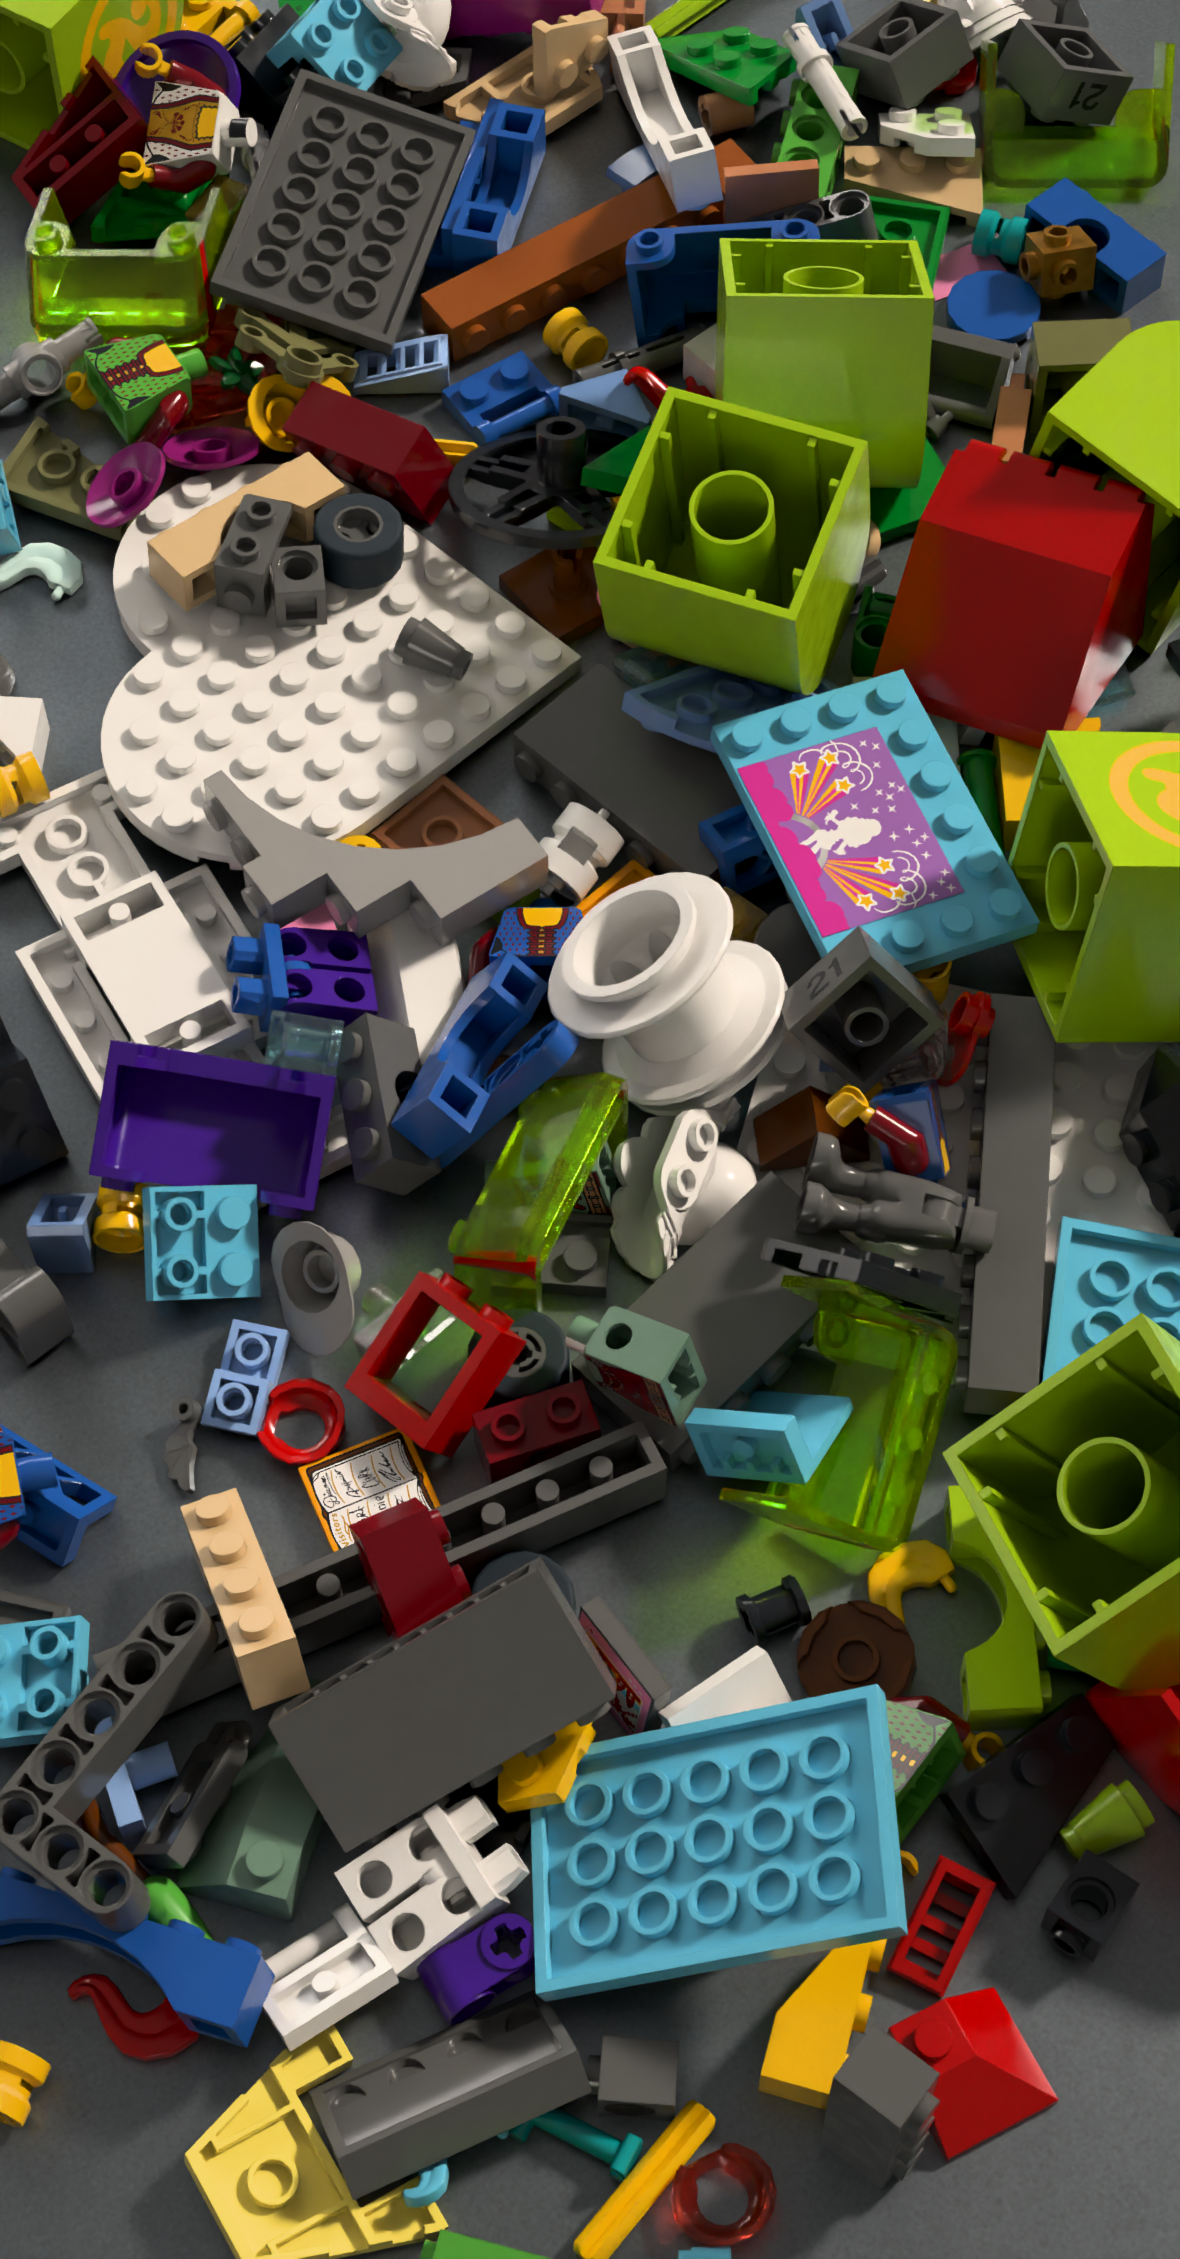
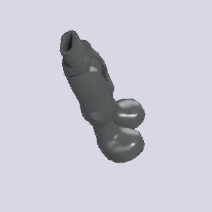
(897, 1208)

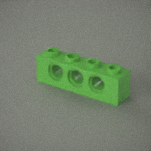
(811, 131)

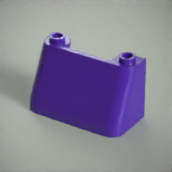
(211, 1123)

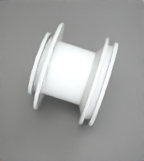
(670, 993)

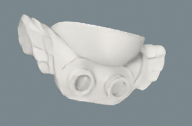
(421, 32)
(675, 1185)

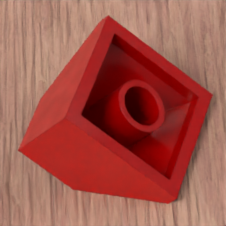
(983, 2066)

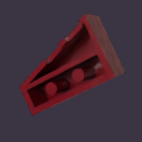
(84, 145)
(372, 450)

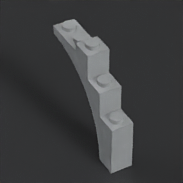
(442, 885)

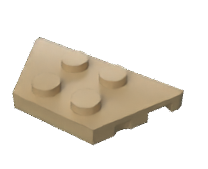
(515, 85)

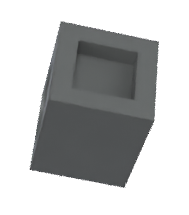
(299, 586)
(635, 2077)

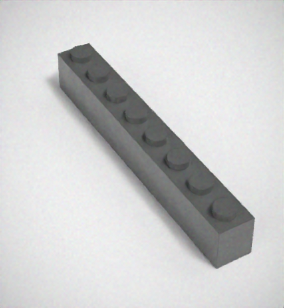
(1012, 1179)

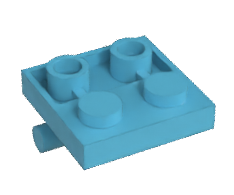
(201, 1242)
(40, 1675)

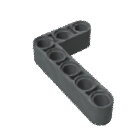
(99, 1758)

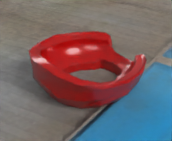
(303, 1395)

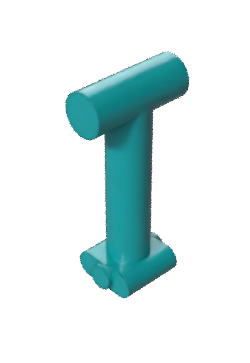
(617, 2153)

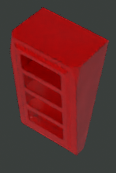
(969, 1882)

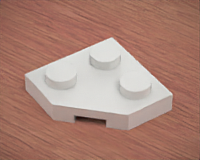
(937, 135)

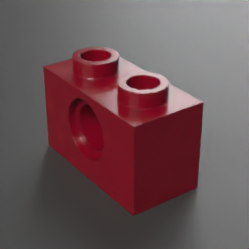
(533, 1429)

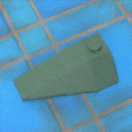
(261, 1839)

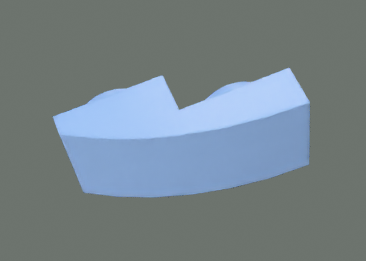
(245, 1378)

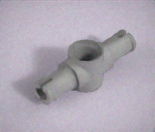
(58, 355)

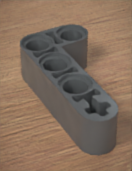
(30, 1309)

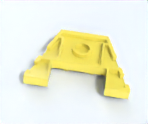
(278, 2184)

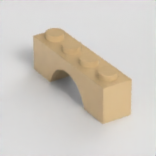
(186, 554)
(245, 1598)

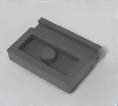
(580, 1257)

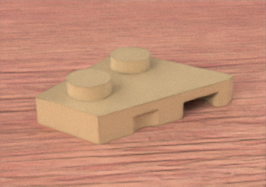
(567, 50)

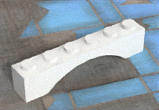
(679, 152)

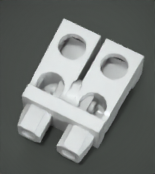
(431, 1883)

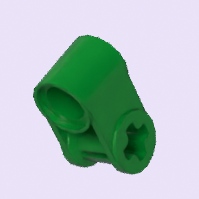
(870, 630)

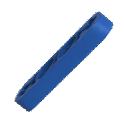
(517, 1080)

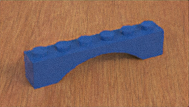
(208, 1983)

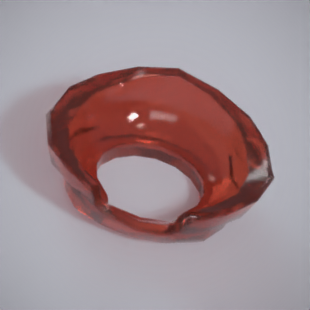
(753, 2175)

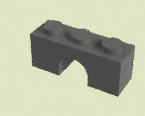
(372, 1067)

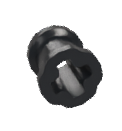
(773, 1610)

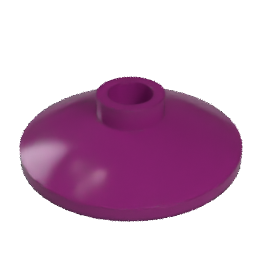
(211, 448)
(125, 485)

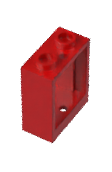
(471, 1388)

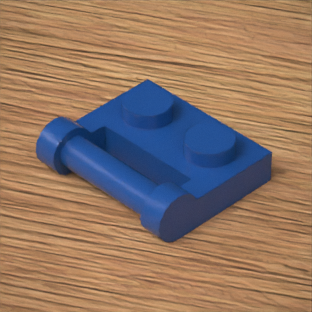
(497, 392)

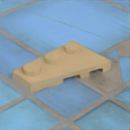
(916, 178)

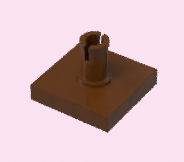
(557, 591)

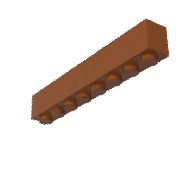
(558, 264)

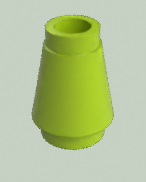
(1108, 1821)

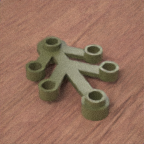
(302, 358)

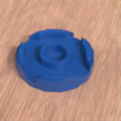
(993, 306)

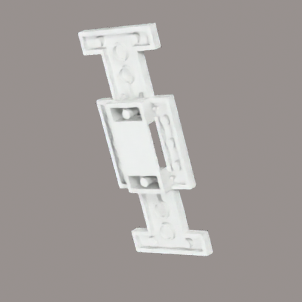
(145, 940)

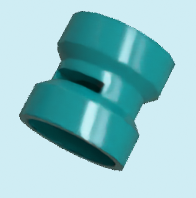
(1000, 236)

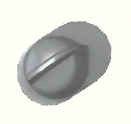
(316, 1285)

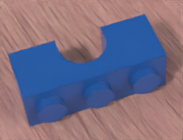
(1126, 261)

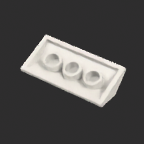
(415, 978)

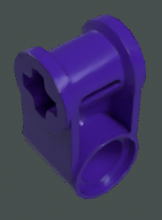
(473, 1971)

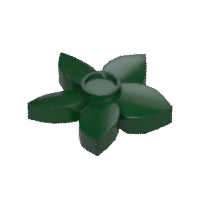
(237, 372)

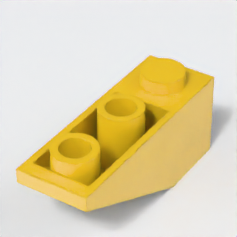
(816, 2026)

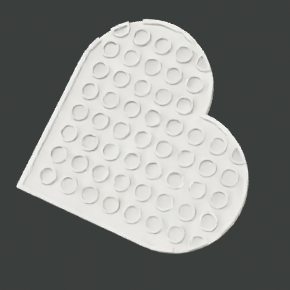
(305, 716)

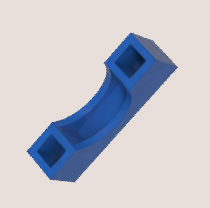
(510, 170)
(448, 1088)

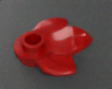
(967, 1022)

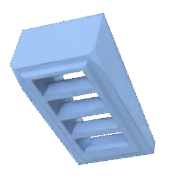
(428, 375)

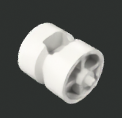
(579, 847)

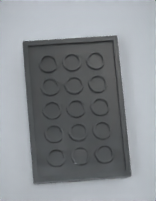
(343, 212)

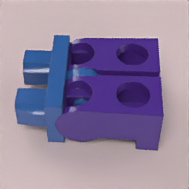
(302, 974)

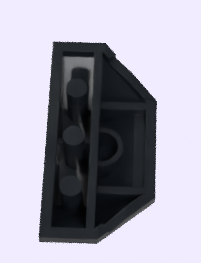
(1153, 1131)

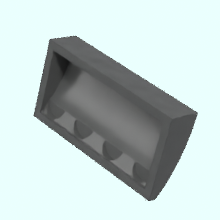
(449, 2092)

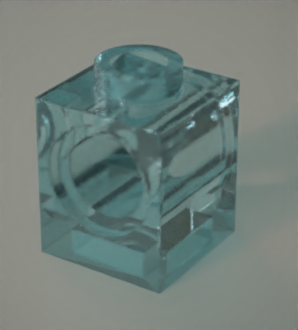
(303, 1042)

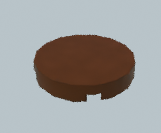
(837, 1653)

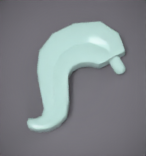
(47, 560)

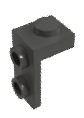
(247, 553)

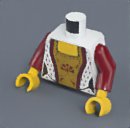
(189, 129)

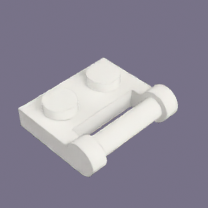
(325, 1978)

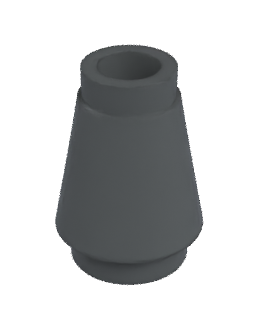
(431, 649)

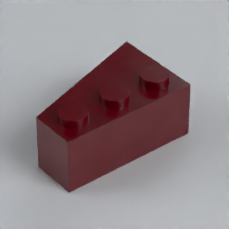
(408, 1565)

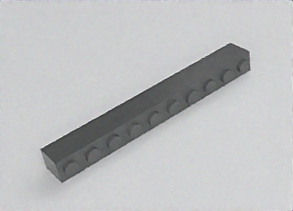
(512, 1515)

